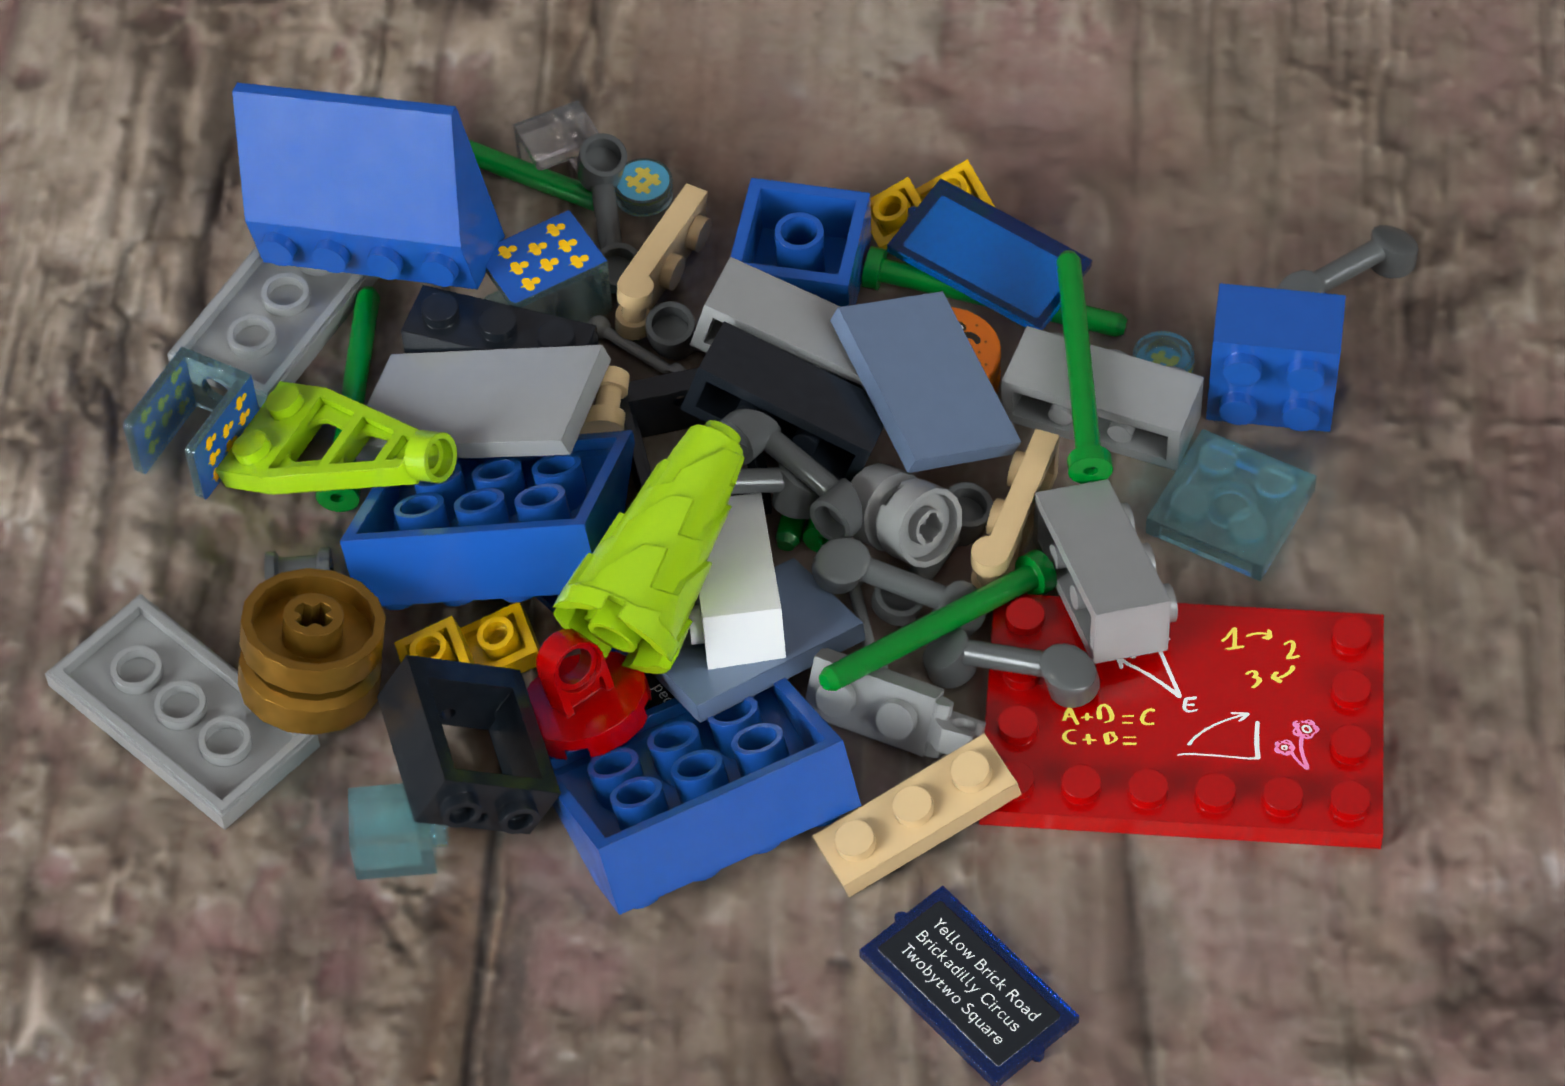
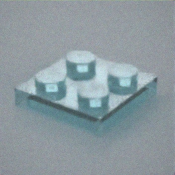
(1231, 504)

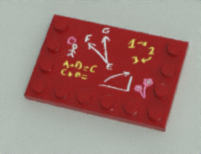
(1231, 734)

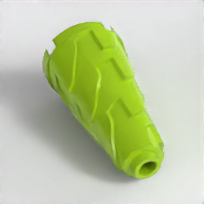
(655, 556)

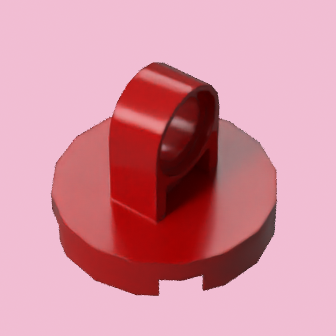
(585, 696)

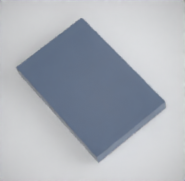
(925, 381)
(810, 622)

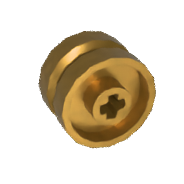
(311, 651)

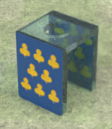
(552, 271)
(172, 401)

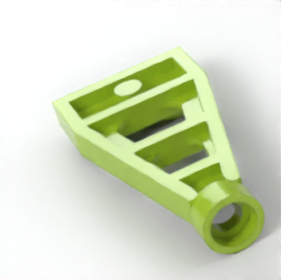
(293, 413)

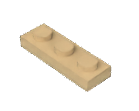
(917, 815)

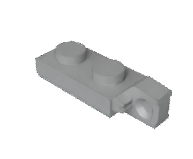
(892, 710)

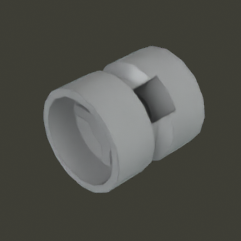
(906, 515)

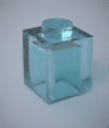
(386, 838)

